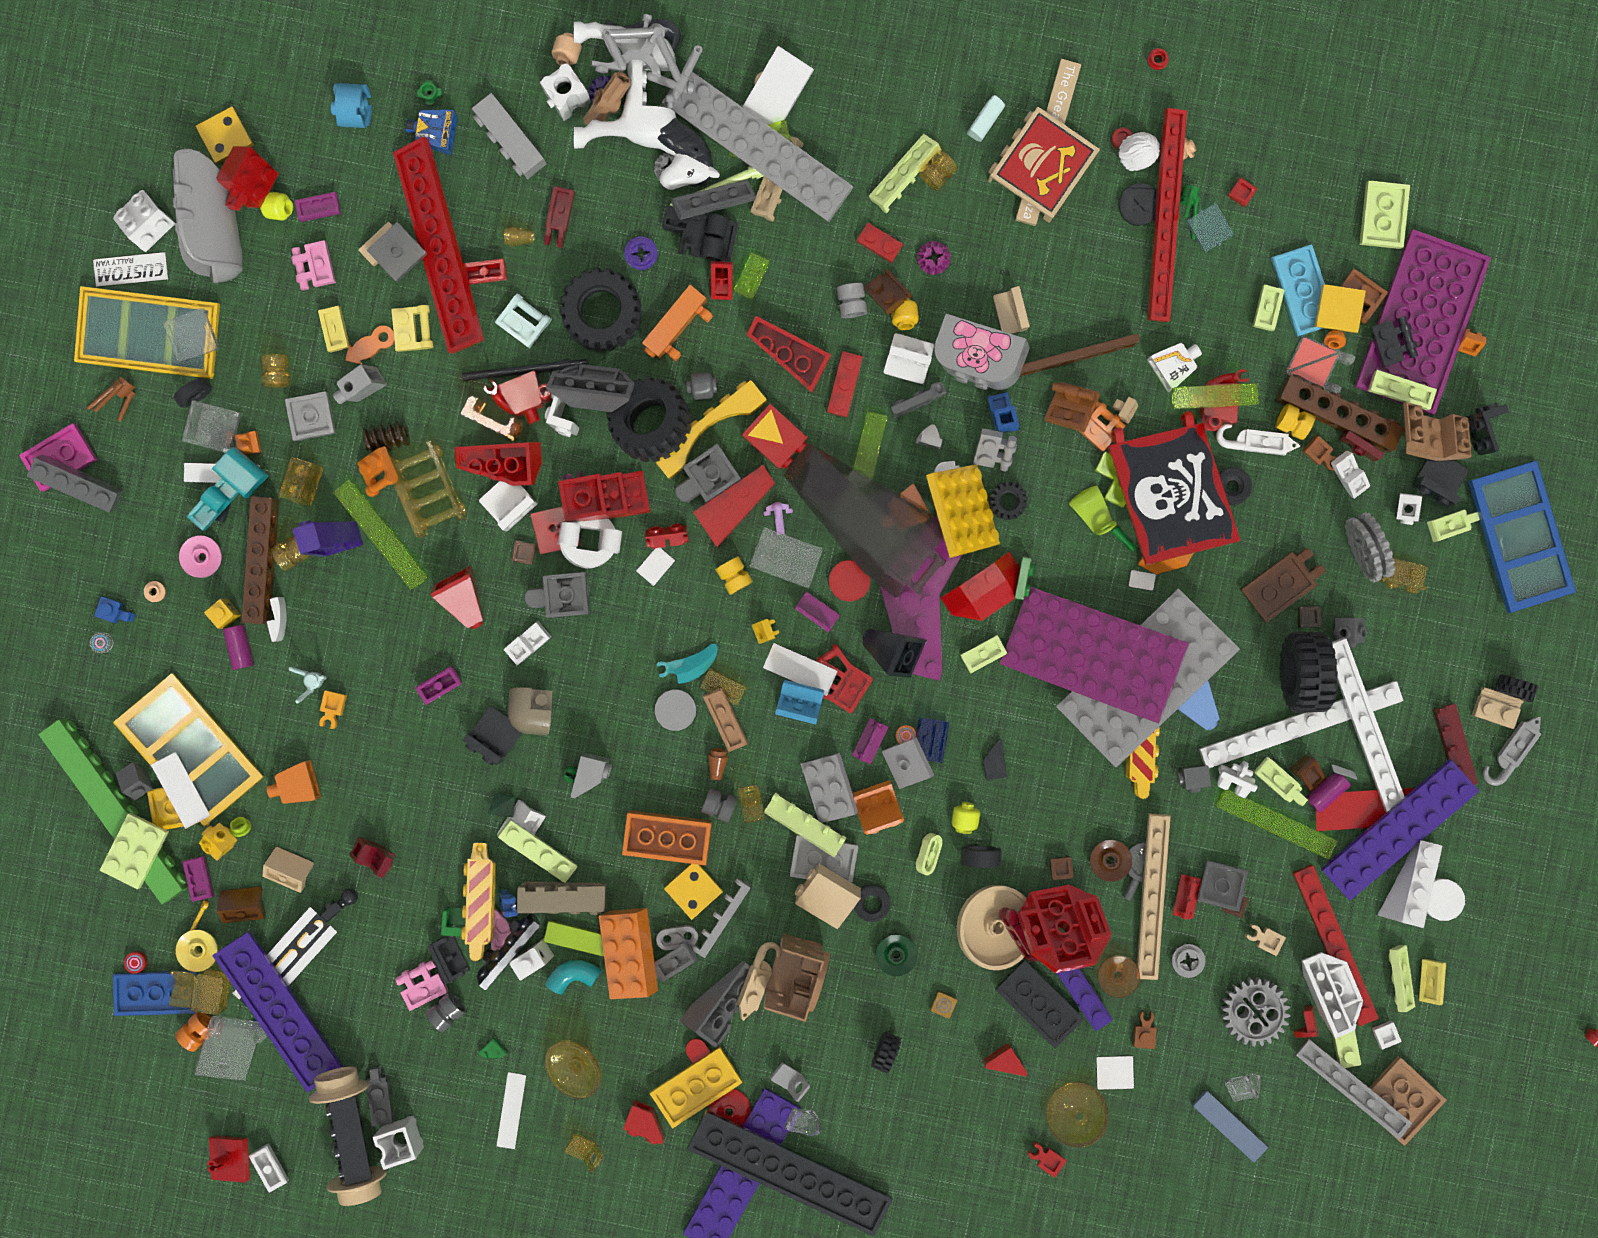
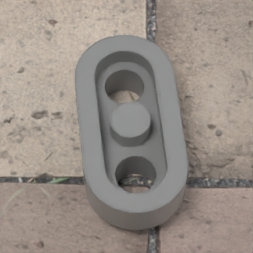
(677, 937)

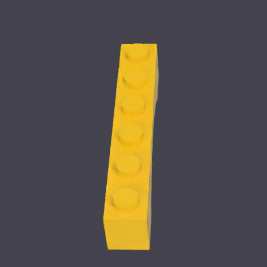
(743, 402)

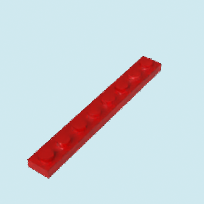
(1330, 933)

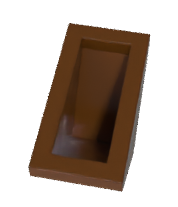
(1308, 772)

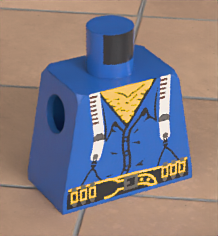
(437, 126)

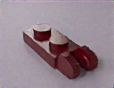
(559, 214)
(1011, 922)

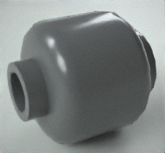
(702, 385)

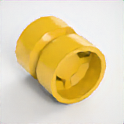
(1297, 422)
(734, 575)

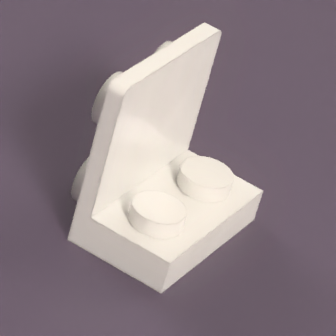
(507, 504)

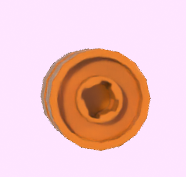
(193, 1034)

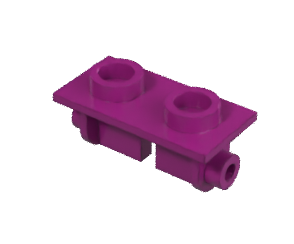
(870, 741)

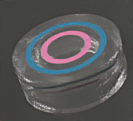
(101, 642)

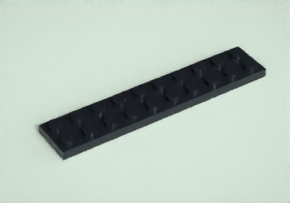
(789, 1172)

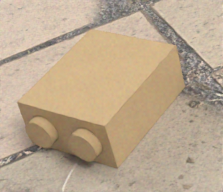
(827, 895)

